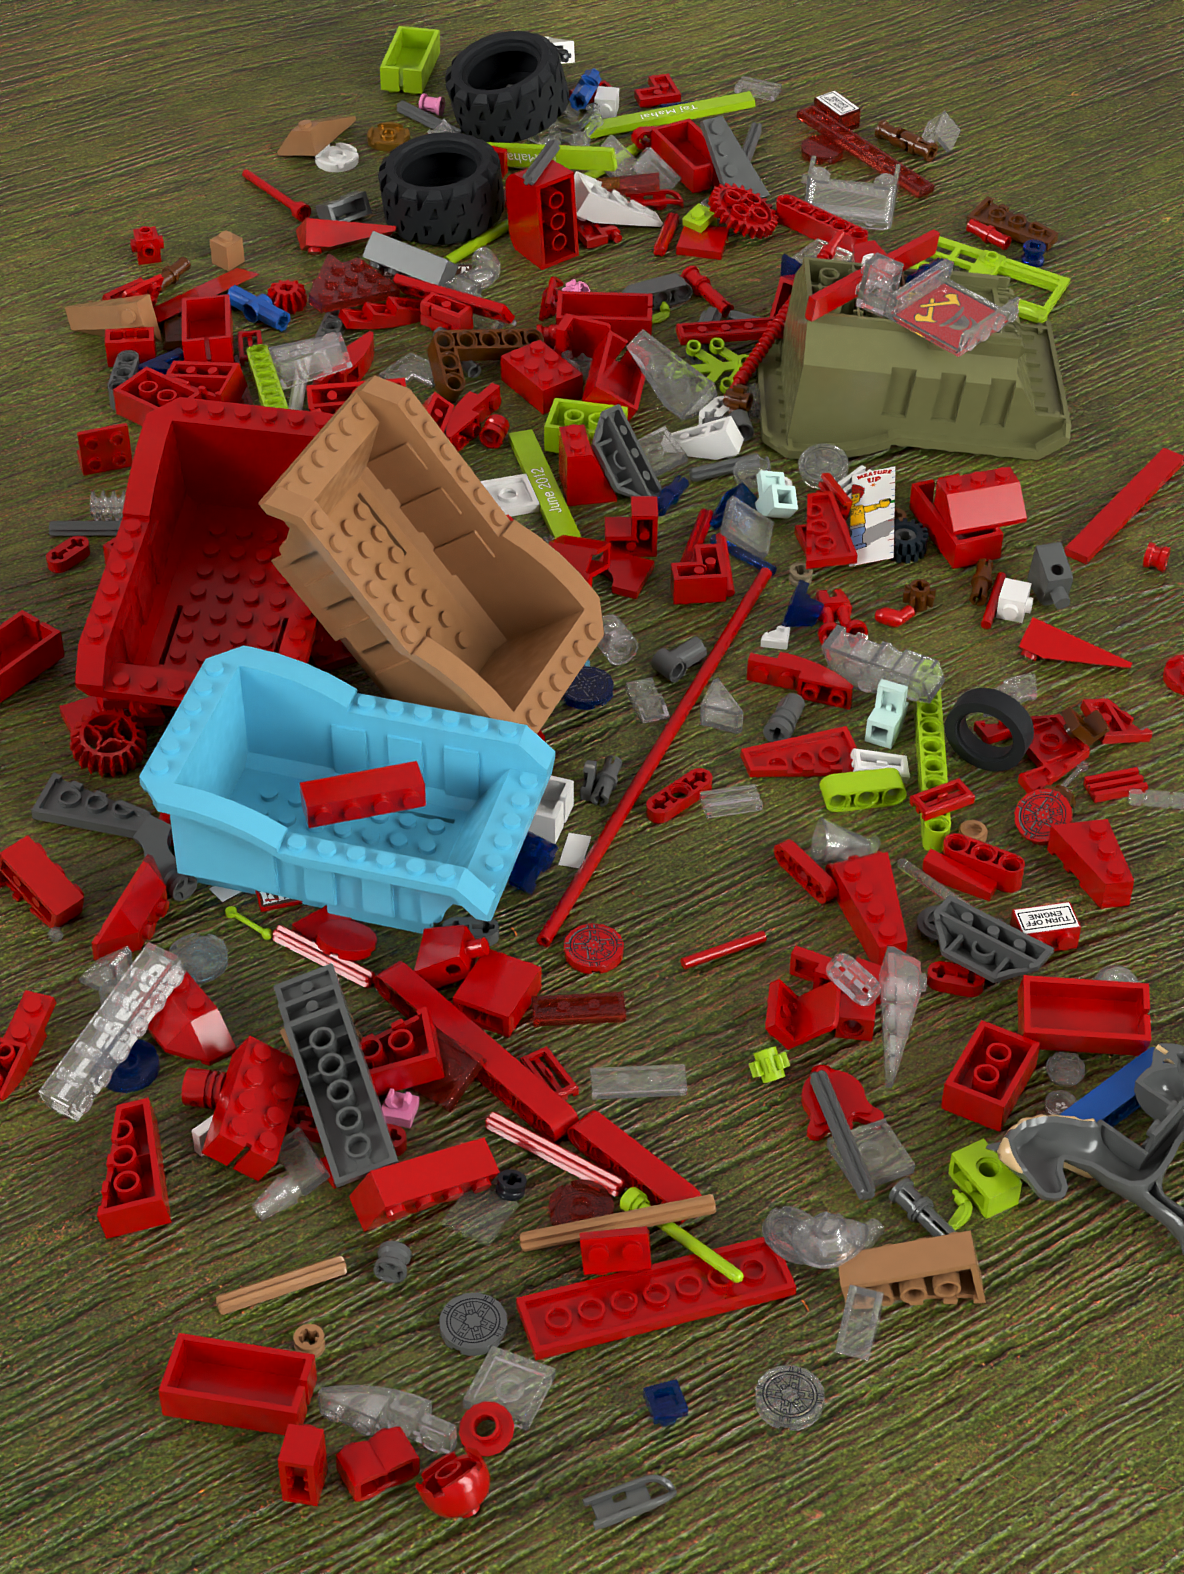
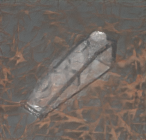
(674, 381)
(899, 996)

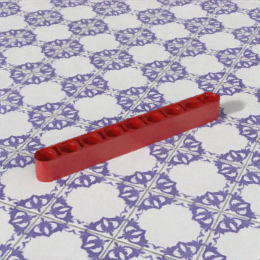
(501, 1073)

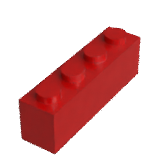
(362, 794)

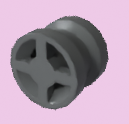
(179, 885)
(392, 1262)

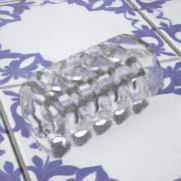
(107, 507)

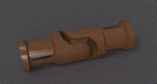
(906, 140)

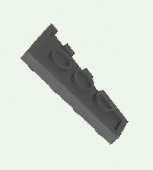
(729, 158)
(80, 808)

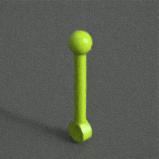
(231, 912)

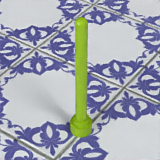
(636, 1199)

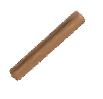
(281, 1285)

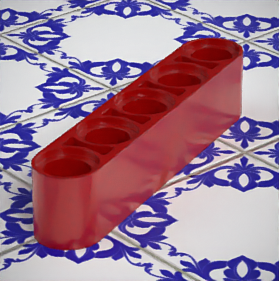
(817, 222)
(629, 1160)

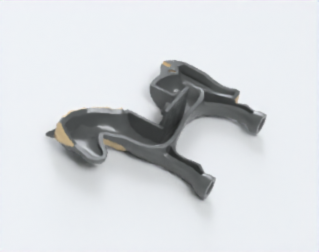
(1045, 1144)

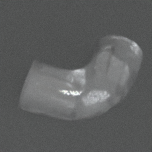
(487, 268)

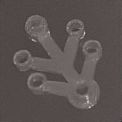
(578, 138)

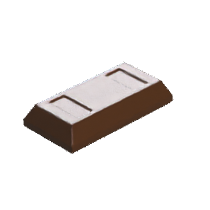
(172, 333)

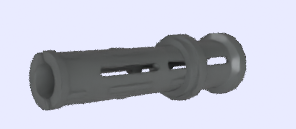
(919, 1208)

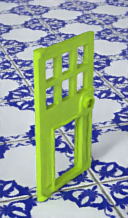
(993, 263)

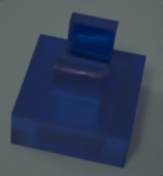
(665, 1402)

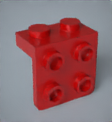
(138, 287)
(579, 335)
(803, 1017)
(615, 1250)

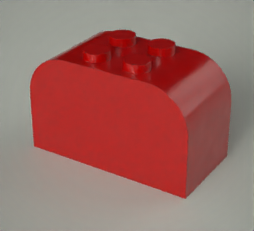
(543, 216)

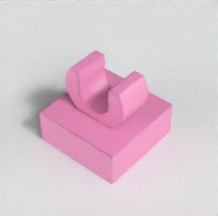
(400, 1108)

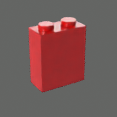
(498, 992)

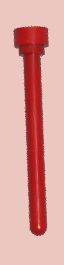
(298, 209)

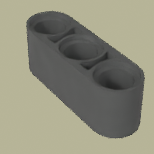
(667, 288)
(124, 368)

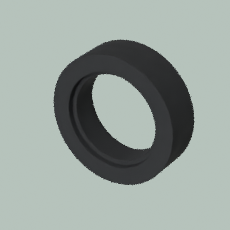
(1003, 708)

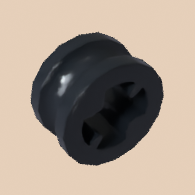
(511, 1185)

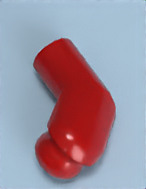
(893, 617)

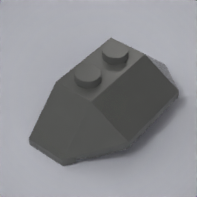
(623, 456)
(986, 943)

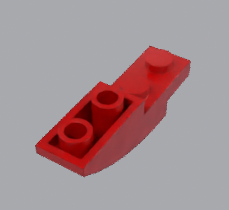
(361, 356)
(469, 413)
(806, 677)
(812, 967)
(23, 1039)

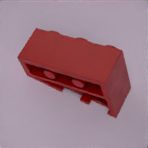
(214, 379)
(1095, 859)

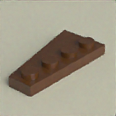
(1012, 225)

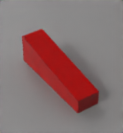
(958, 876)

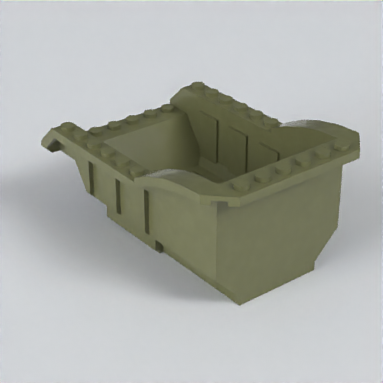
(880, 385)

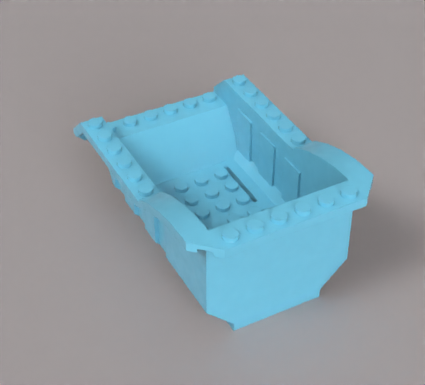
(271, 721)

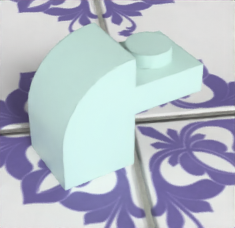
(775, 497)
(888, 715)

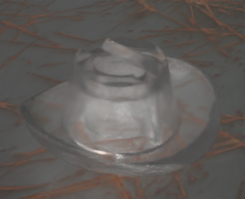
(828, 1240)

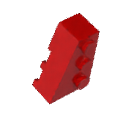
(40, 883)

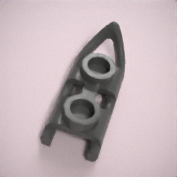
(637, 1501)

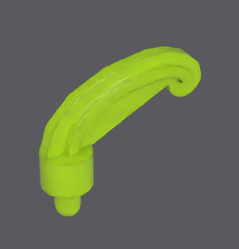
(663, 315)
(964, 1211)

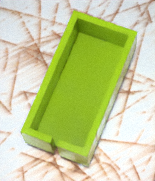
(410, 60)

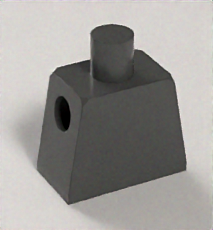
(1051, 575)

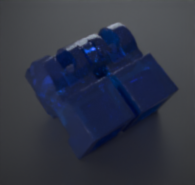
(534, 857)

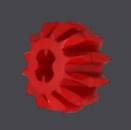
(288, 296)

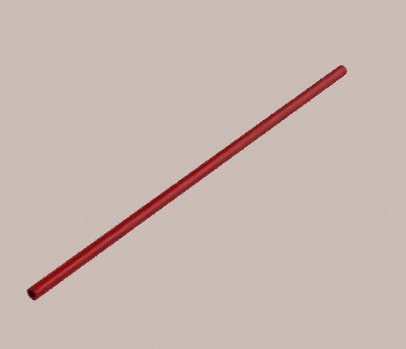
(652, 761)

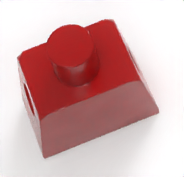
(448, 954)

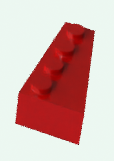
(135, 1178)
(423, 1182)

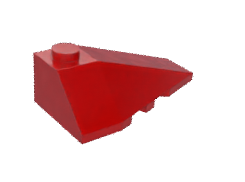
(327, 235)
(1056, 645)

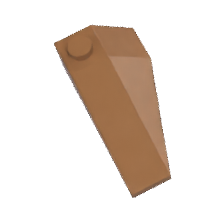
(314, 135)
(113, 314)

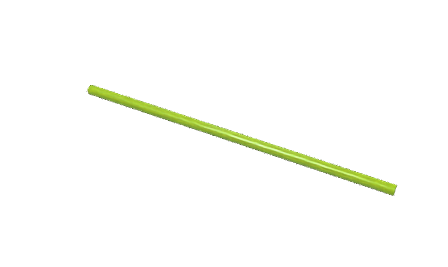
(503, 227)

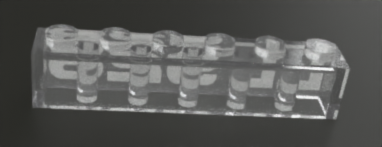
(112, 1032)

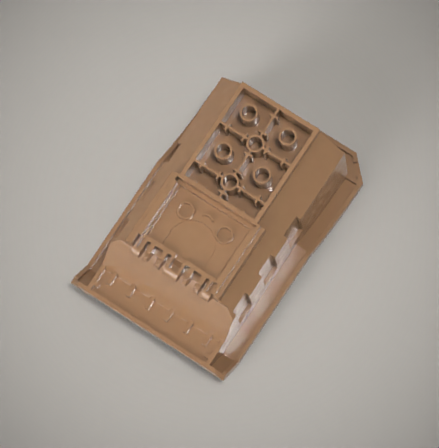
(426, 569)

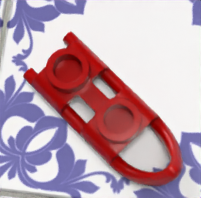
(659, 199)
(550, 298)

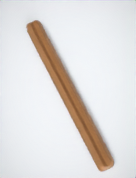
(639, 1217)

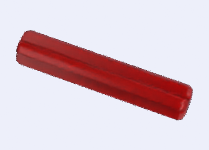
(666, 234)

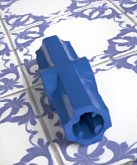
(585, 89)
(258, 308)

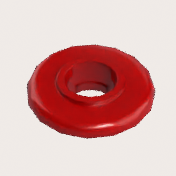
(498, 1439)

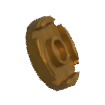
(387, 136)

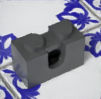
(352, 205)

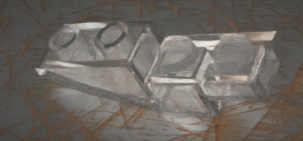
(377, 1407)

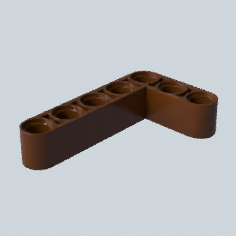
(453, 346)

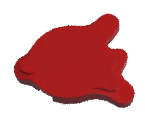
(851, 1099)

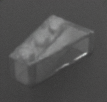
(310, 359)

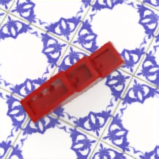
(394, 313)

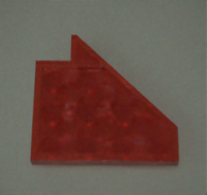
(349, 285)

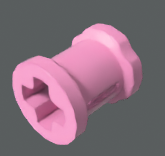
(432, 104)

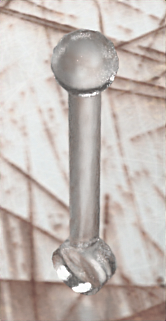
(1082, 767)

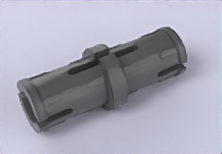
(606, 781)

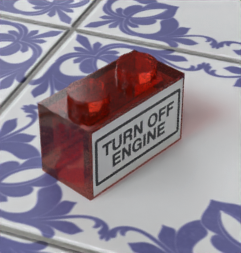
(839, 109)

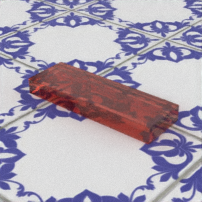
(578, 1009)

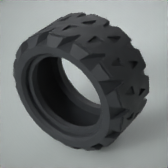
(511, 113)
(442, 188)

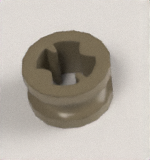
(799, 572)

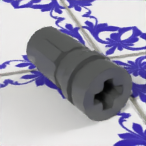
(784, 720)

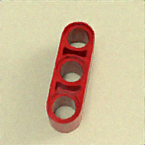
(986, 859)

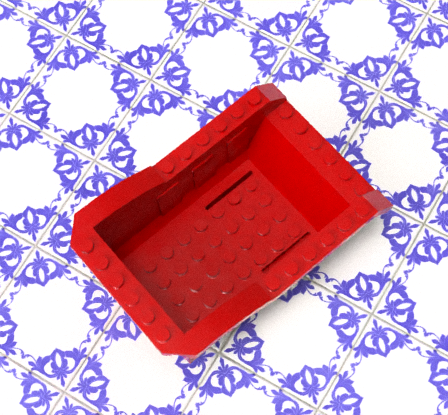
(197, 552)

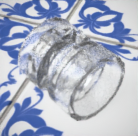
(618, 642)

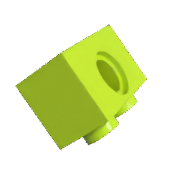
(984, 1179)

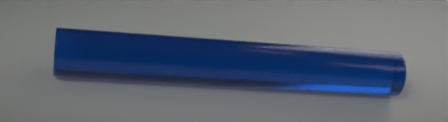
(746, 556)

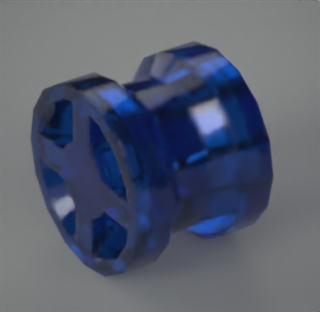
(1033, 253)

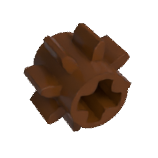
(738, 398)
(919, 595)

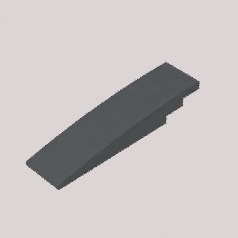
(335, 1075)

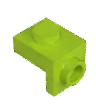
(699, 218)

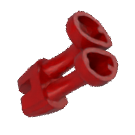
(838, 609)

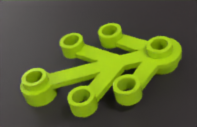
(714, 365)

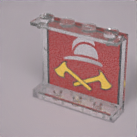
(947, 311)

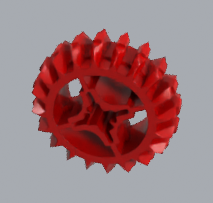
(111, 749)

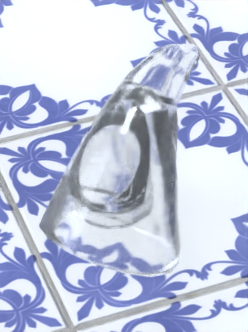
(835, 843)

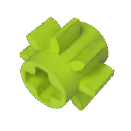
(769, 1064)

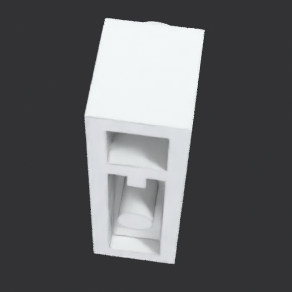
(711, 440)

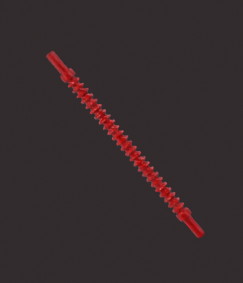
(777, 325)

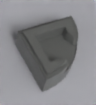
(588, 787)

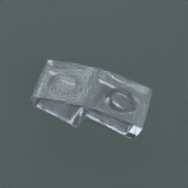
(646, 701)

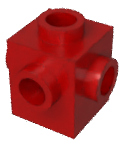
(147, 245)

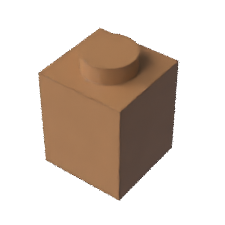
(227, 250)

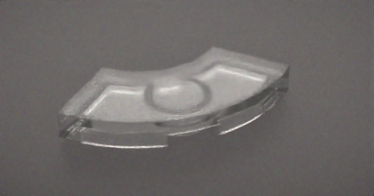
(1020, 687)

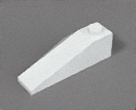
(607, 207)

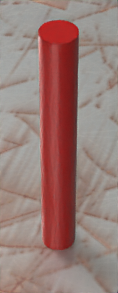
(730, 586)
(993, 601)
(723, 949)

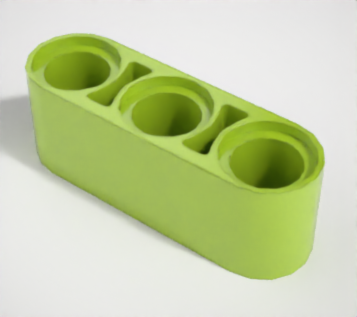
(863, 789)

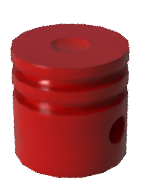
(202, 1087)

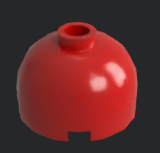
(455, 1484)

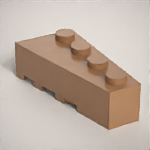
(918, 1270)

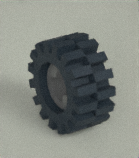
(909, 540)

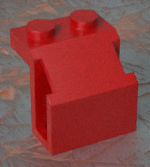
(579, 553)

